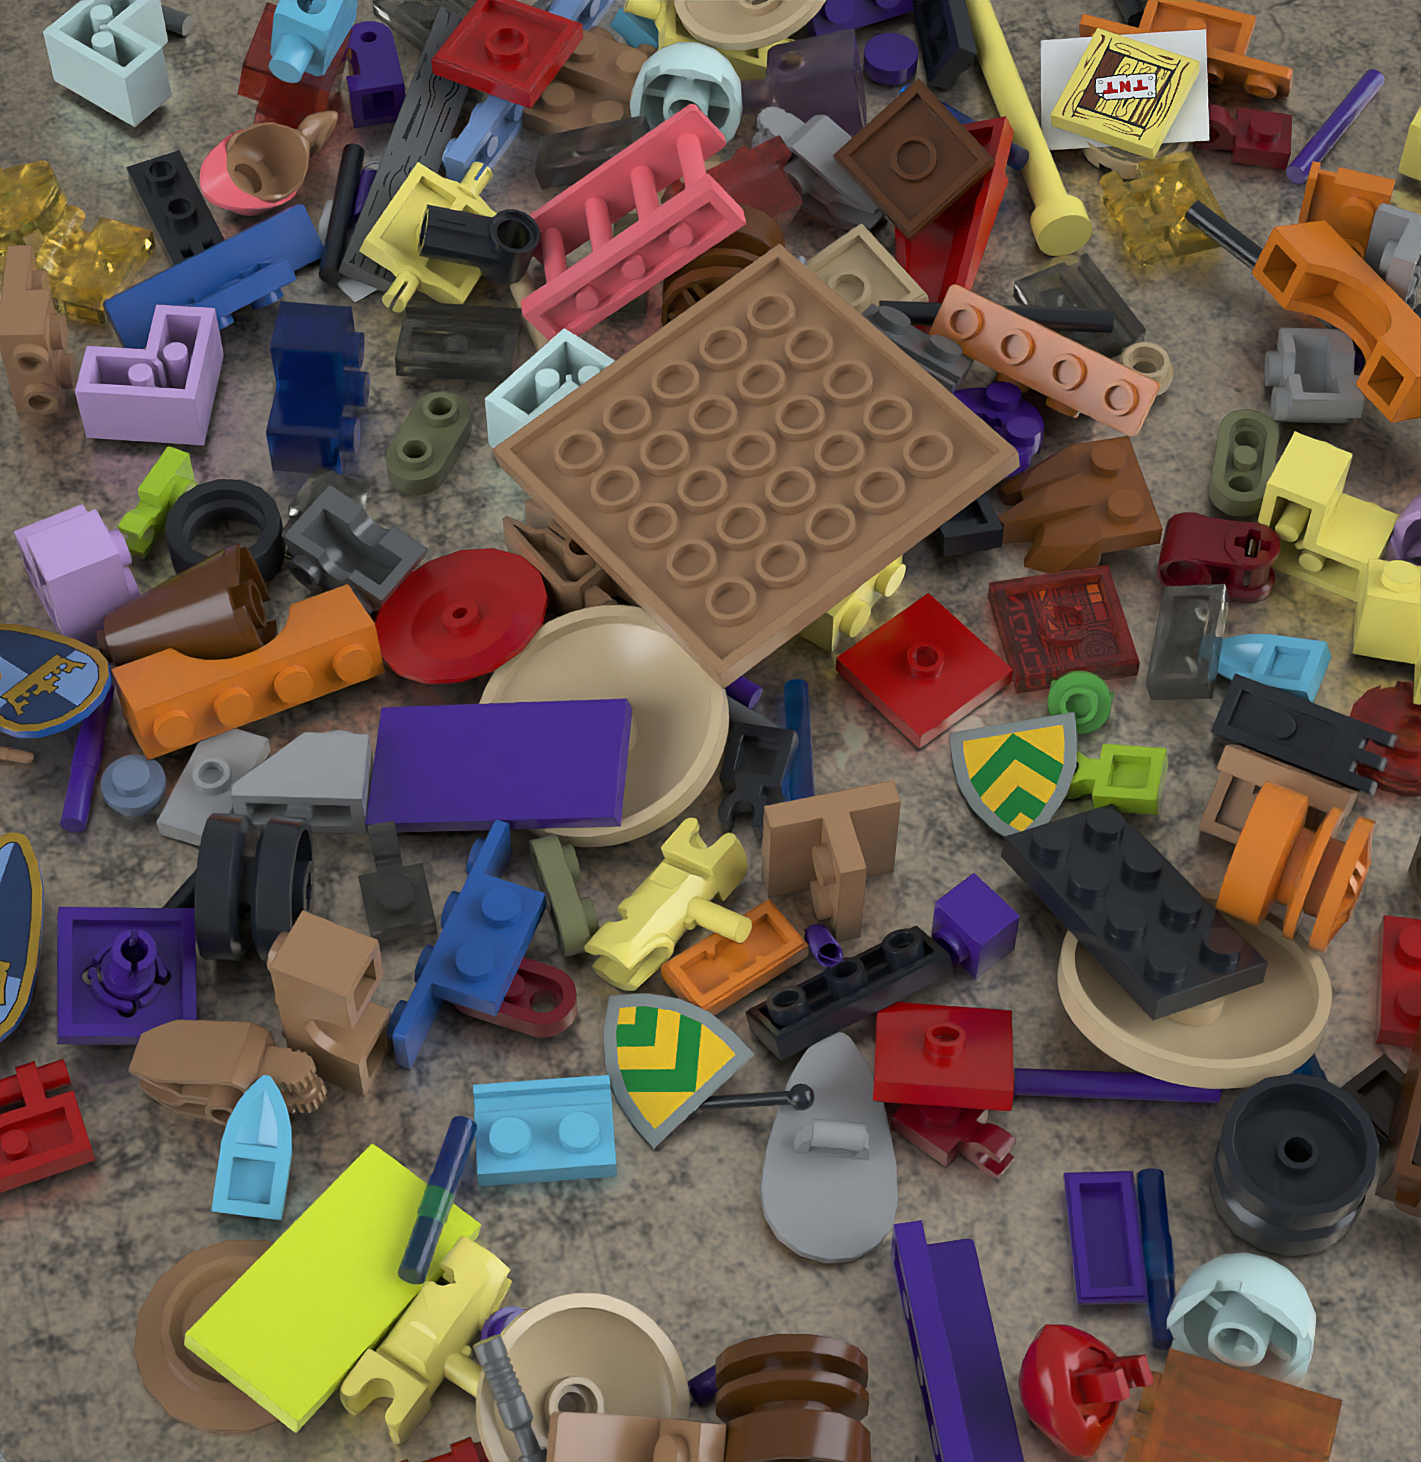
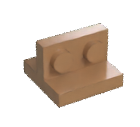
(1241, 780)
(831, 848)

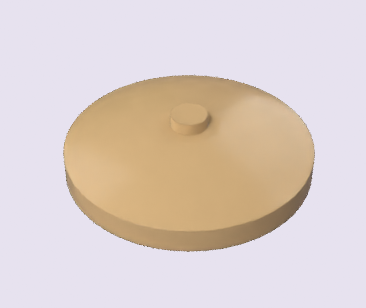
(676, 709)
(1216, 1043)

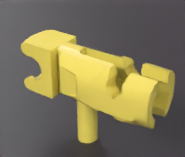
(668, 904)
(430, 1341)

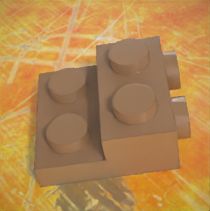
(590, 86)
(33, 337)

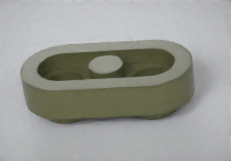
(435, 431)
(1243, 461)
(556, 872)

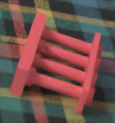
(648, 249)

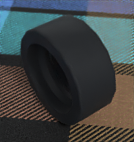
(225, 501)

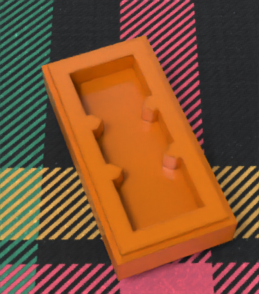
(724, 971)

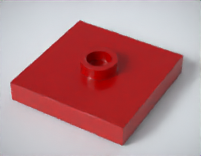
(507, 50)
(924, 670)
(944, 1056)

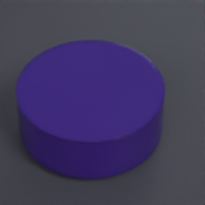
(890, 58)

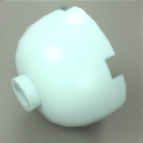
(685, 76)
(1245, 1316)

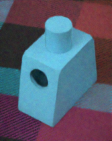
(308, 36)

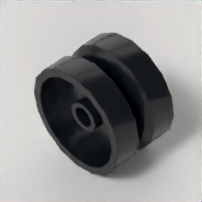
(251, 884)
(1293, 1164)

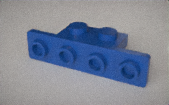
(223, 277)
(478, 949)

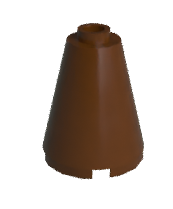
(201, 612)

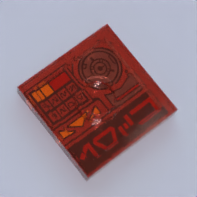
(1062, 626)

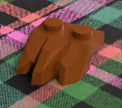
(1080, 506)

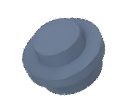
(133, 785)

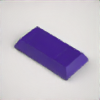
(1105, 1238)

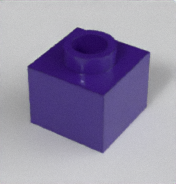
(974, 926)

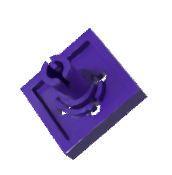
(126, 952)

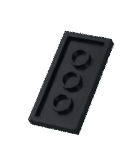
(1133, 911)

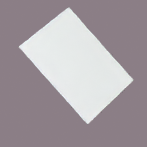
(1062, 56)

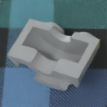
(1313, 377)

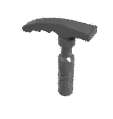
(510, 1400)

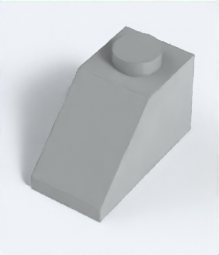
(311, 778)

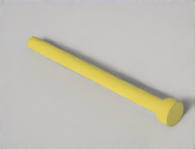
(1059, 219)

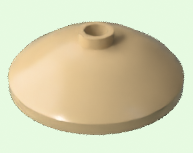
(744, 22)
(595, 1352)

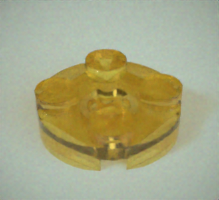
(29, 201)

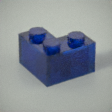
(316, 387)

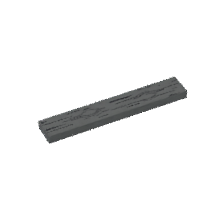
(417, 136)

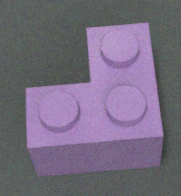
(156, 390)
(77, 570)

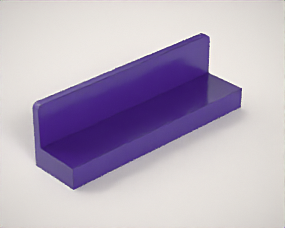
(953, 1348)

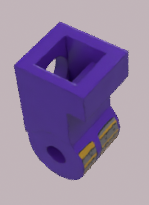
(375, 76)

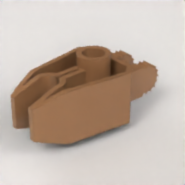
(568, 572)
(210, 1064)

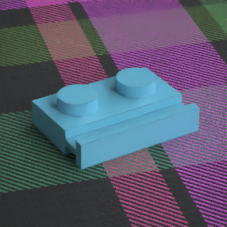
(544, 1130)

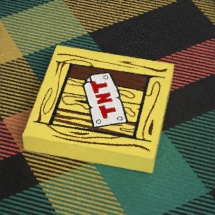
(1125, 93)

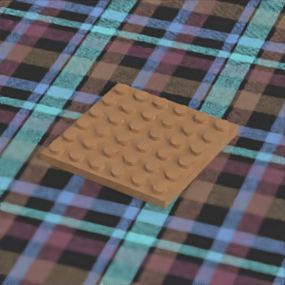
(754, 463)

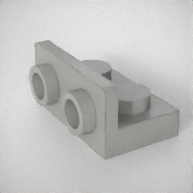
(1396, 250)

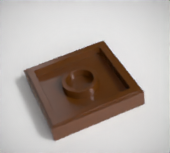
(914, 159)

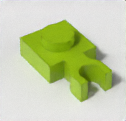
(157, 493)
(1123, 776)

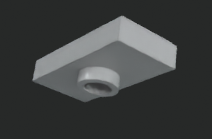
(208, 782)

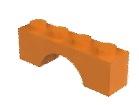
(1321, 275)
(187, 699)

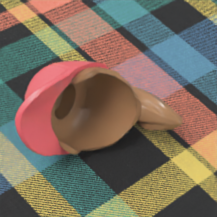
(263, 164)

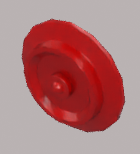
(461, 616)

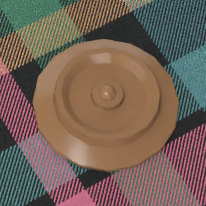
(172, 1372)

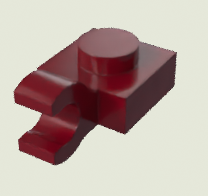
(1253, 136)
(954, 1130)

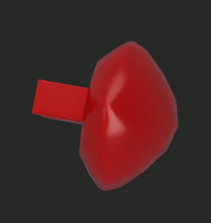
(1075, 1386)

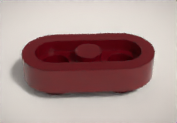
(534, 985)

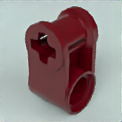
(1216, 552)

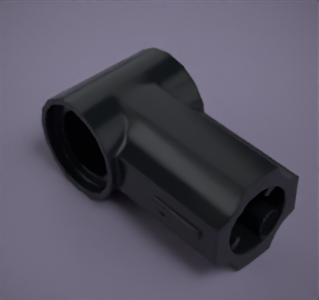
(495, 244)

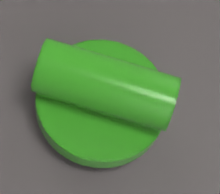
(1084, 695)

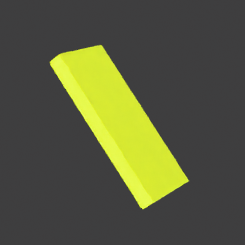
(323, 1291)

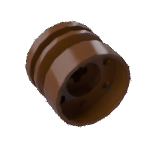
(719, 263)
(793, 1400)

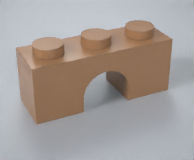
(323, 998)

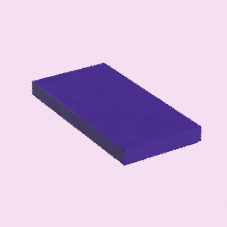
(501, 762)

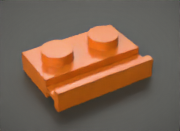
(1345, 202)

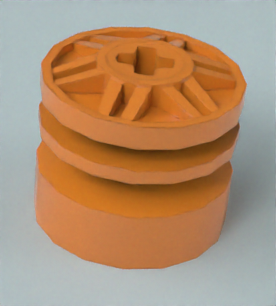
(1296, 866)

